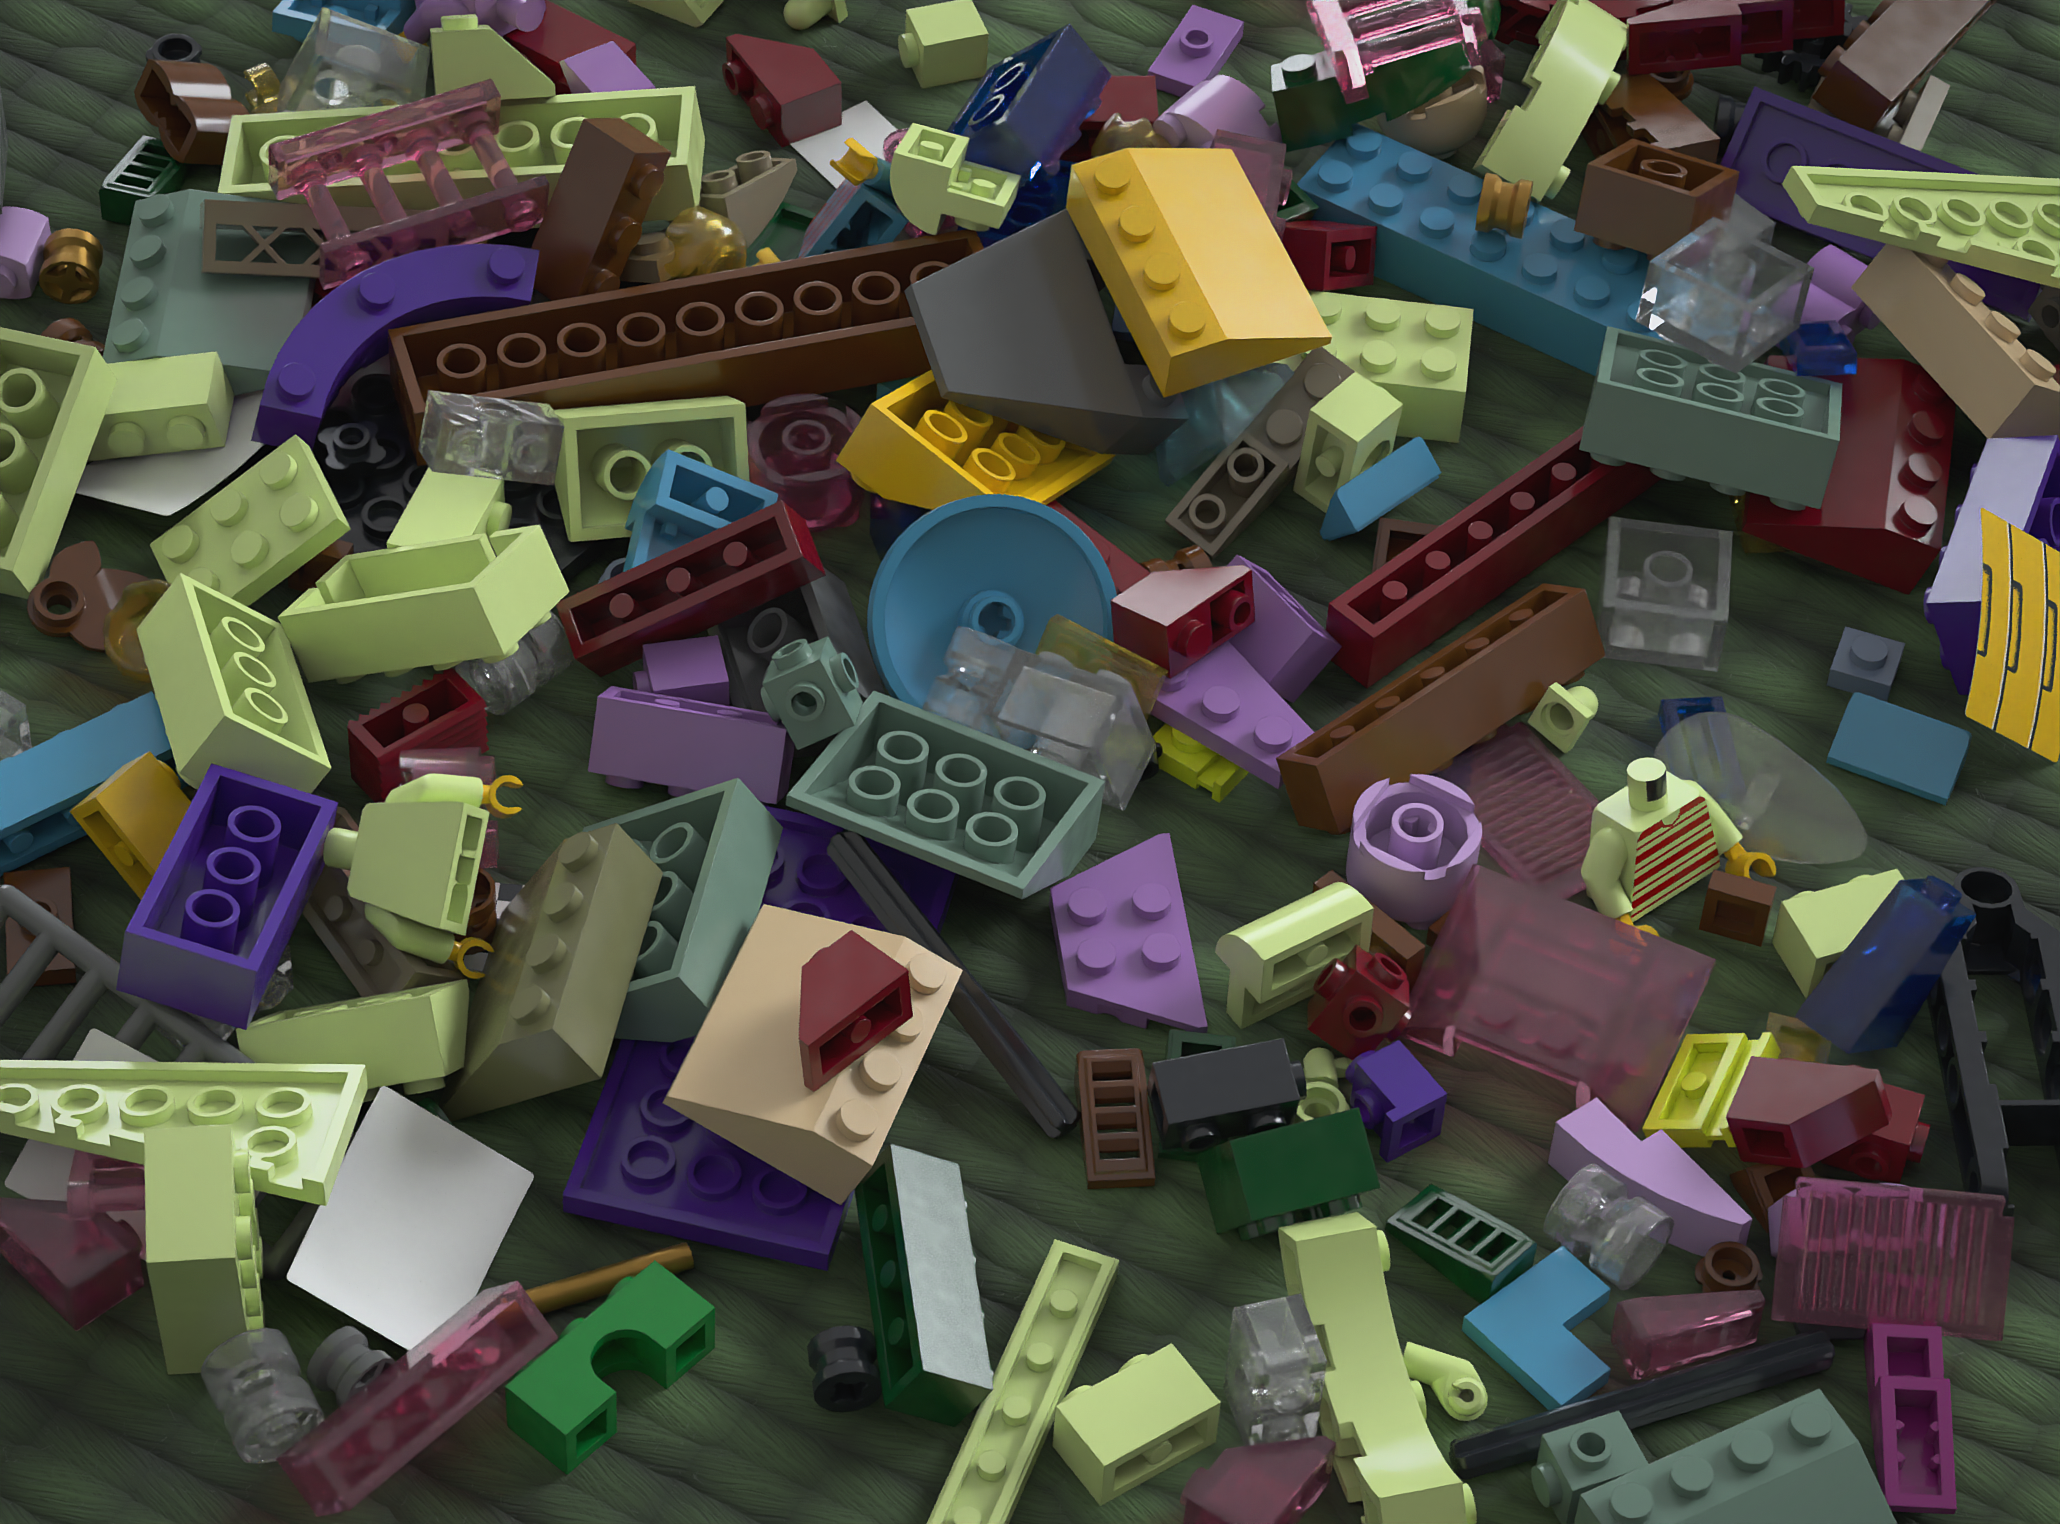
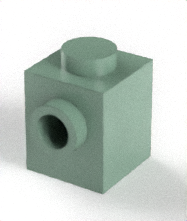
(1581, 1460)

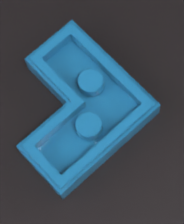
(1530, 1327)

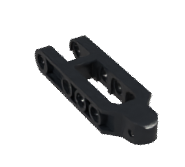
(1998, 942)

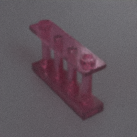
(1346, 36)
(397, 136)

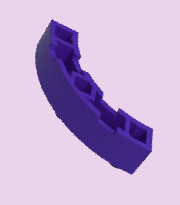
(353, 323)

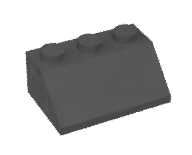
(805, 613)

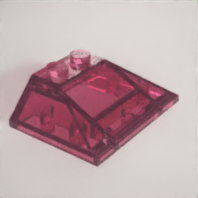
(1557, 991)

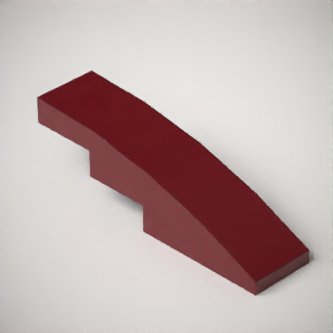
(1720, 31)

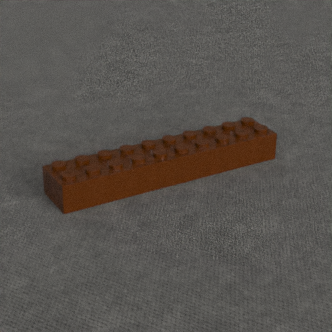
(726, 333)

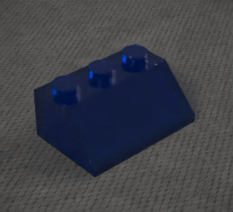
(1032, 107)

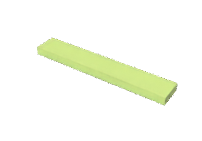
(1027, 1388)

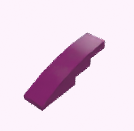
(1911, 1417)

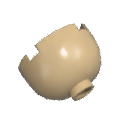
(1444, 121)

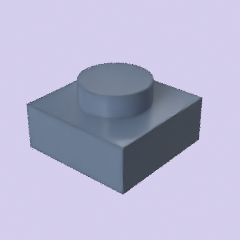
(1865, 664)

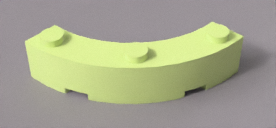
(1565, 82)
(1367, 1395)

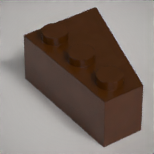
(1649, 113)

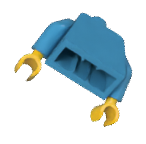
(858, 211)

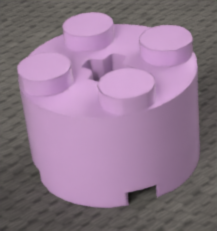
(1211, 106)
(1413, 847)

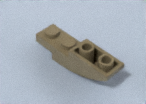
(744, 193)
(1258, 462)

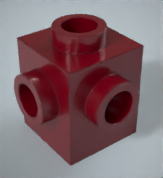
(1359, 1002)

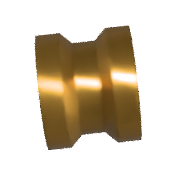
(1504, 205)
(71, 266)

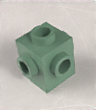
(811, 691)

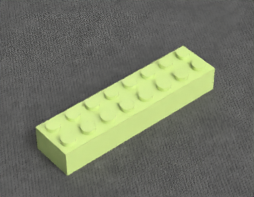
(532, 137)

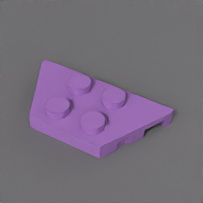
(1129, 940)

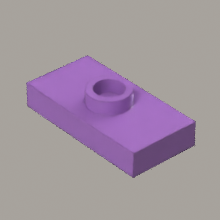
(1196, 50)

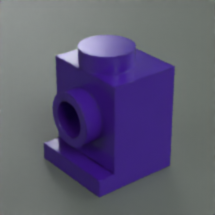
(1396, 1099)

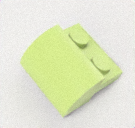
(936, 181)
(1284, 952)

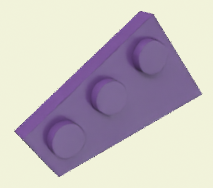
(1232, 712)

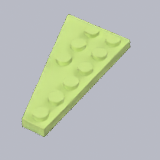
(1964, 218)
(285, 1114)

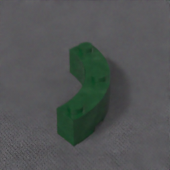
(1314, 108)

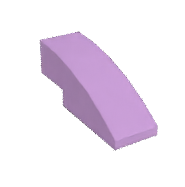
(1650, 1169)

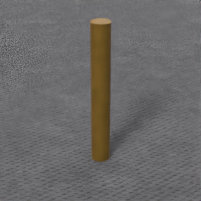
(602, 1280)

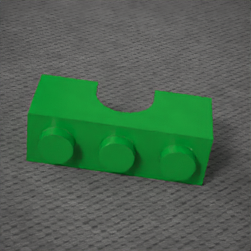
(644, 1326)

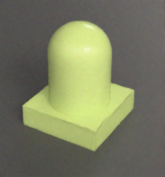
(804, 13)
(1564, 714)

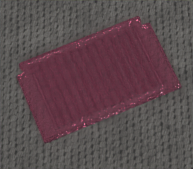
(1529, 808)
(1893, 1258)

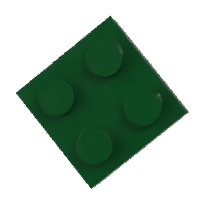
(1288, 1170)

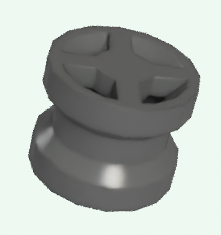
(346, 1364)

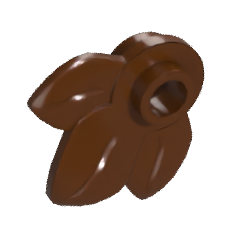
(85, 589)

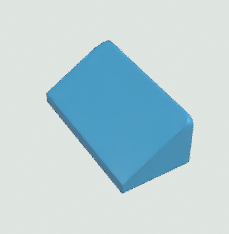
(1379, 489)
(1900, 748)

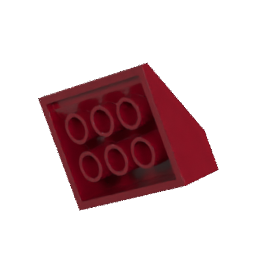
(1885, 483)

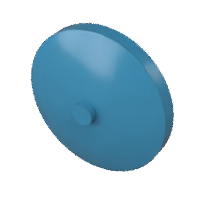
(982, 567)

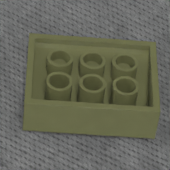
(556, 975)

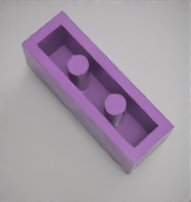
(688, 745)

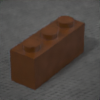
(597, 209)

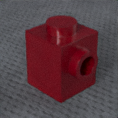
(1885, 1151)

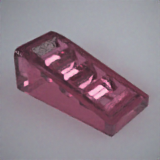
(1684, 1328)

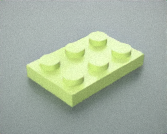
(256, 527)

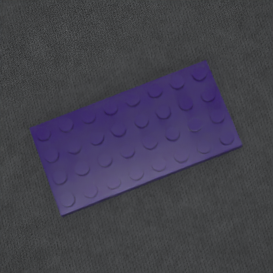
(681, 1180)

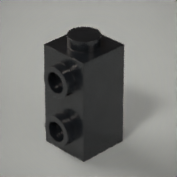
(1224, 1094)

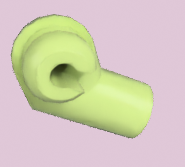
(1450, 1378)

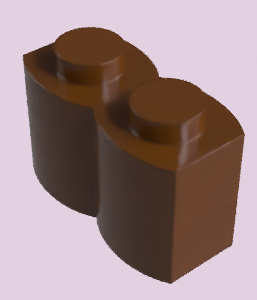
(189, 107)

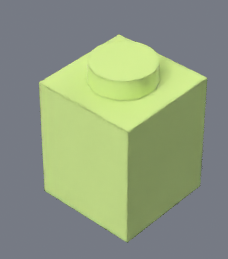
(944, 43)

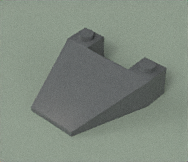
(1032, 344)

